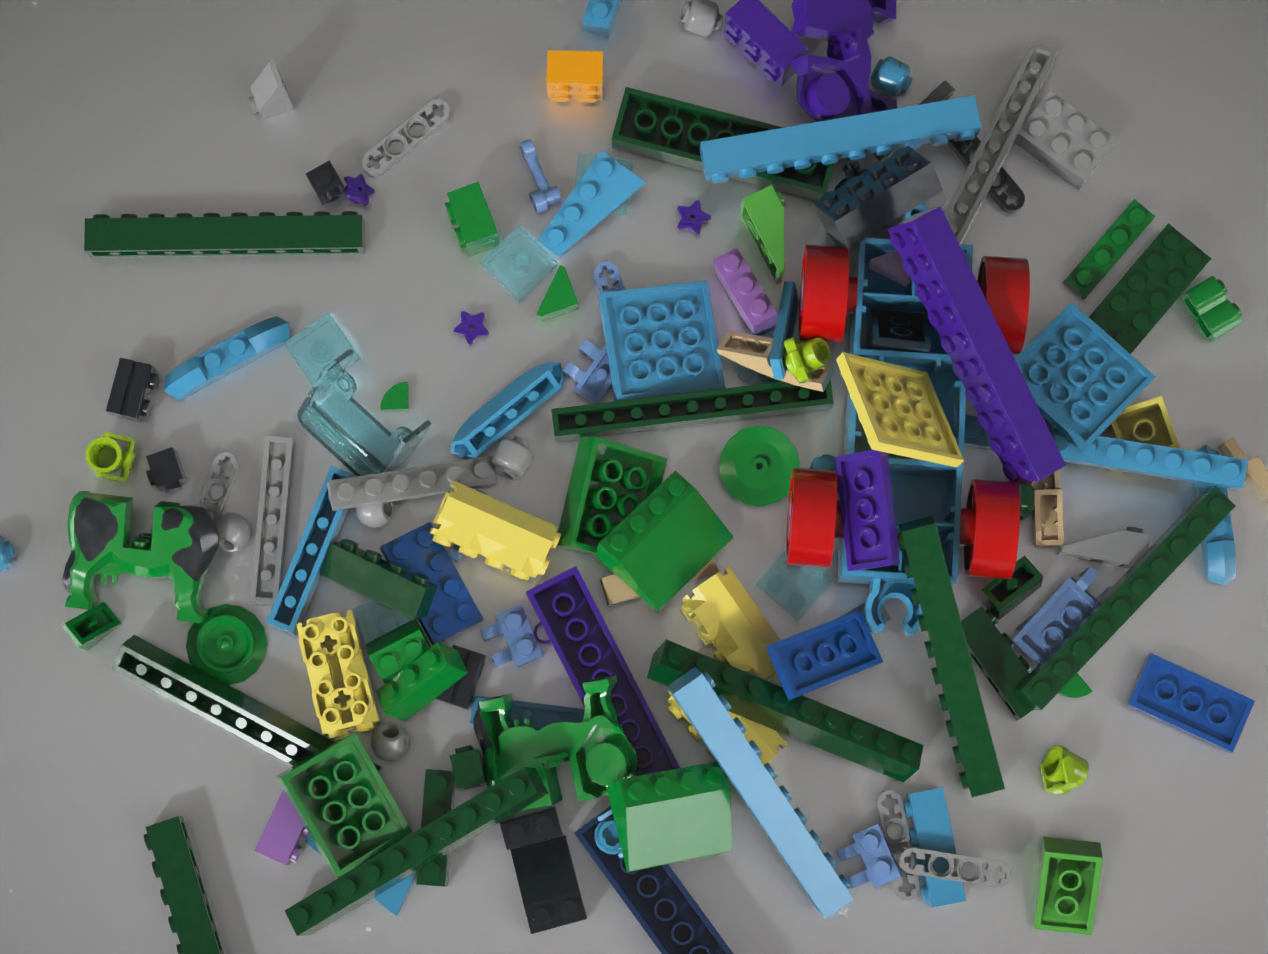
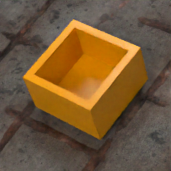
(575, 75)

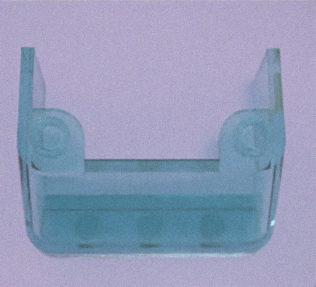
(351, 430)

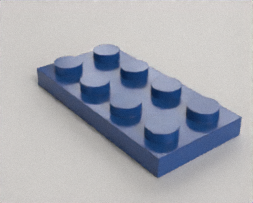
(452, 604)
(824, 654)
(1190, 703)

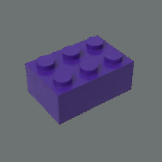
(763, 39)

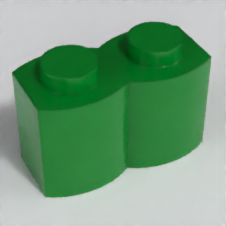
(1211, 308)

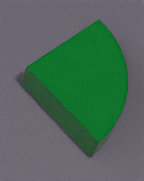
(396, 398)
(1075, 688)

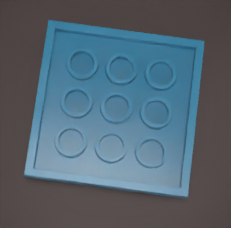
(661, 340)
(1080, 376)

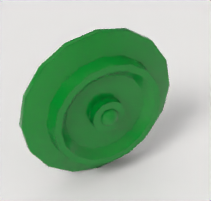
(758, 465)
(227, 644)

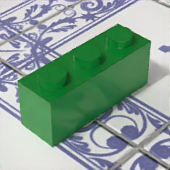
(421, 682)

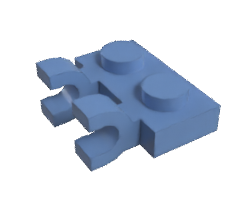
(597, 378)
(518, 636)
(876, 856)

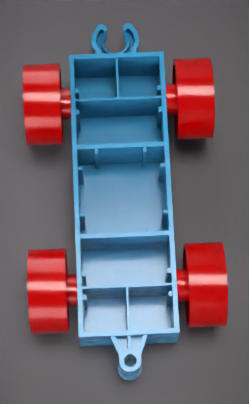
(919, 487)

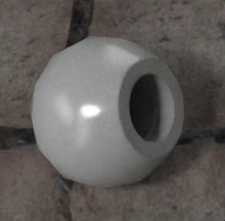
(375, 515)
(232, 531)
(390, 741)

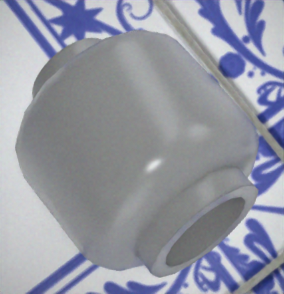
(701, 17)
(512, 457)

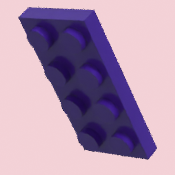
(867, 510)

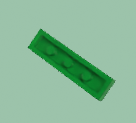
(1109, 249)

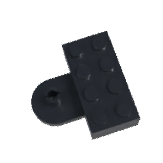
(877, 195)

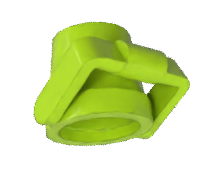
(806, 357)
(106, 456)
(1063, 767)

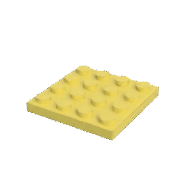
(899, 410)

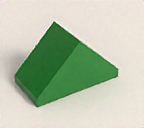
(559, 298)
(92, 626)

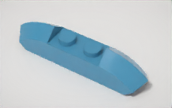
(226, 357)
(507, 409)
(1219, 545)

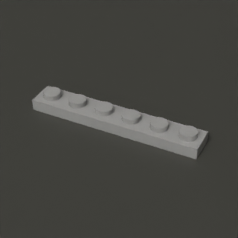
(410, 483)
(271, 519)

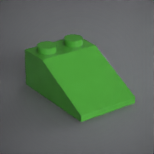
(765, 221)
(1068, 885)

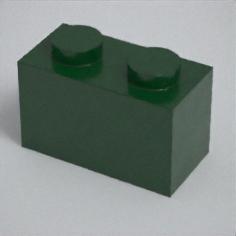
(1005, 594)
(468, 768)

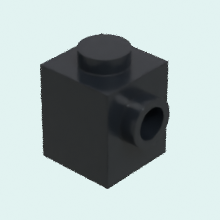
(326, 183)
(166, 470)

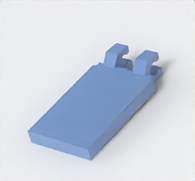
(1057, 616)

